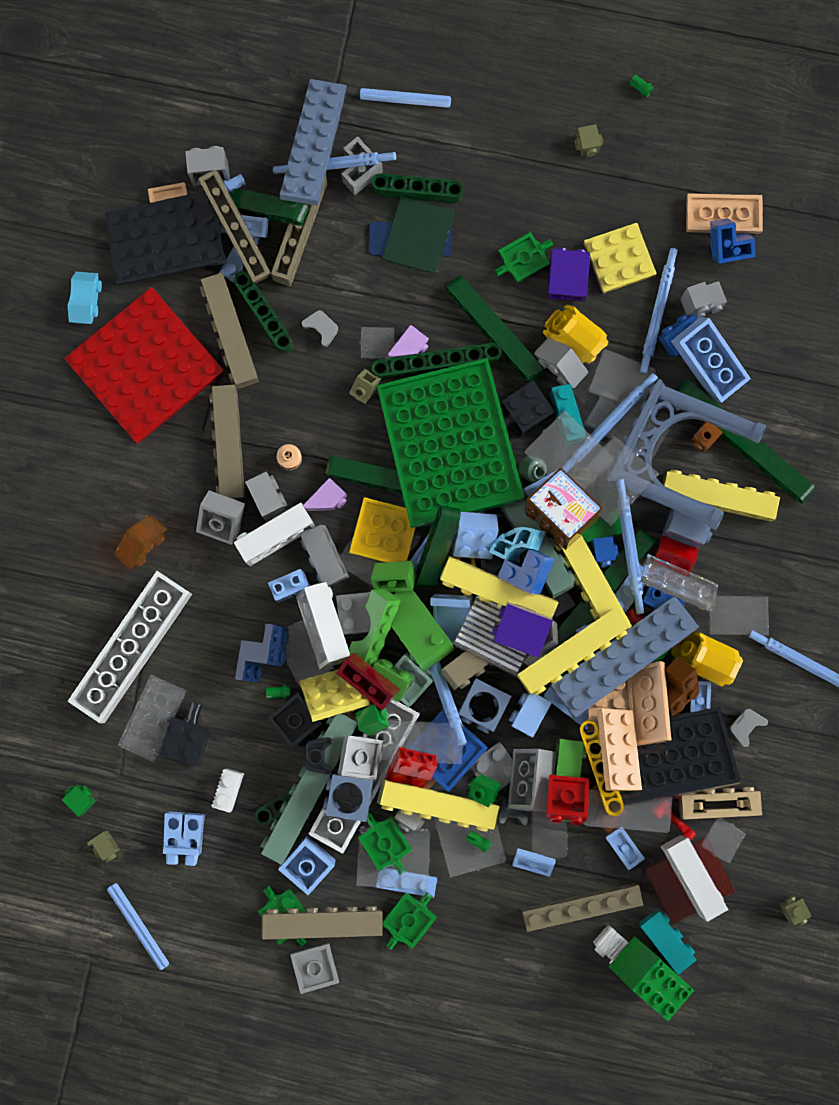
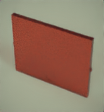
(671, 891)

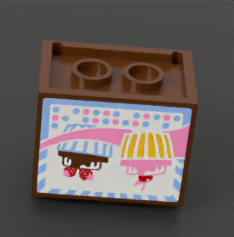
(562, 509)

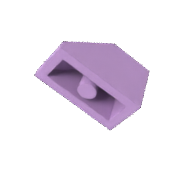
(410, 343)
(327, 497)

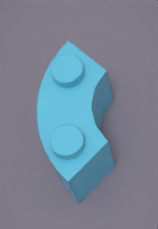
(84, 297)
(516, 541)

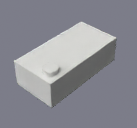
(274, 534)
(323, 625)
(694, 878)

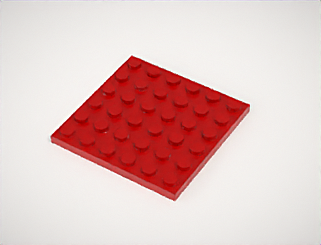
(144, 365)

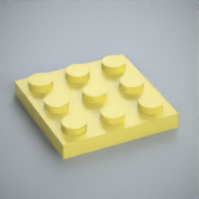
(620, 258)
(330, 696)

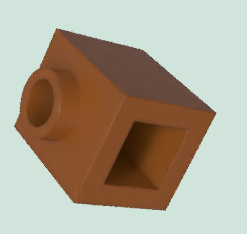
(705, 437)

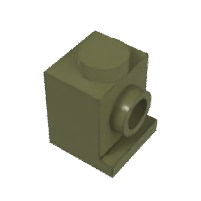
(104, 846)

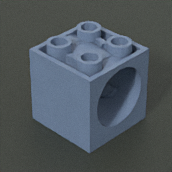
(687, 529)
(500, 701)
(333, 808)

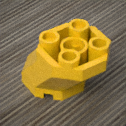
(576, 332)
(709, 657)

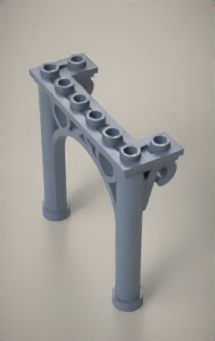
(673, 400)

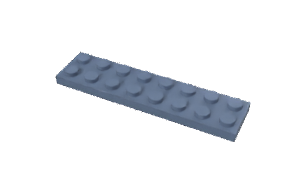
(313, 142)
(624, 657)

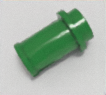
(642, 86)
(278, 692)
(478, 841)

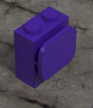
(568, 275)
(521, 629)

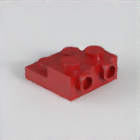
(411, 767)
(567, 799)

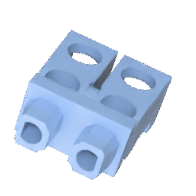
(290, 584)
(182, 843)

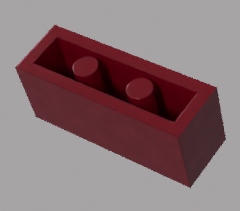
(367, 681)

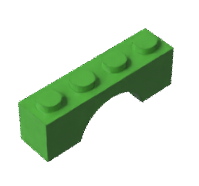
(381, 609)

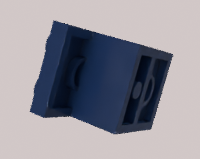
(255, 654)

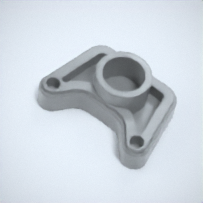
(322, 325)
(745, 724)

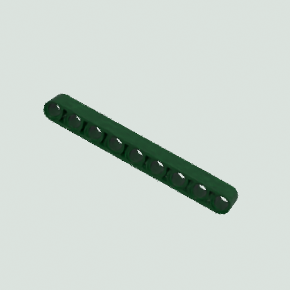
(759, 454)
(364, 474)
(614, 575)

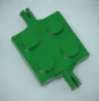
(524, 257)
(385, 844)
(281, 902)
(409, 920)

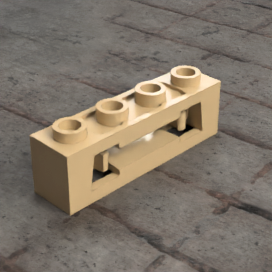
(752, 802)

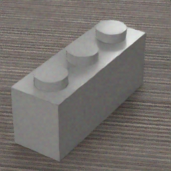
(323, 555)

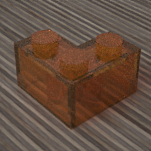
(140, 541)

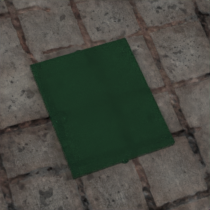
(418, 235)

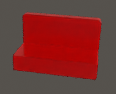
(677, 553)

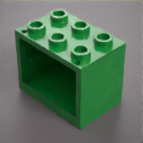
(651, 978)

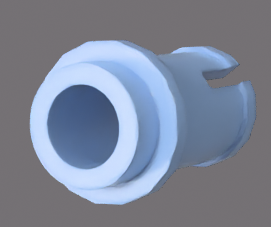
(235, 182)

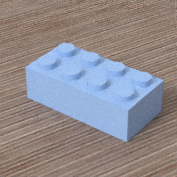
(710, 359)

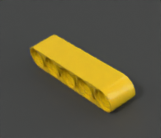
(594, 759)

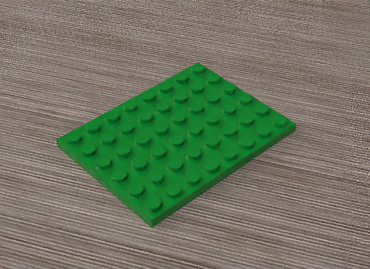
(450, 441)

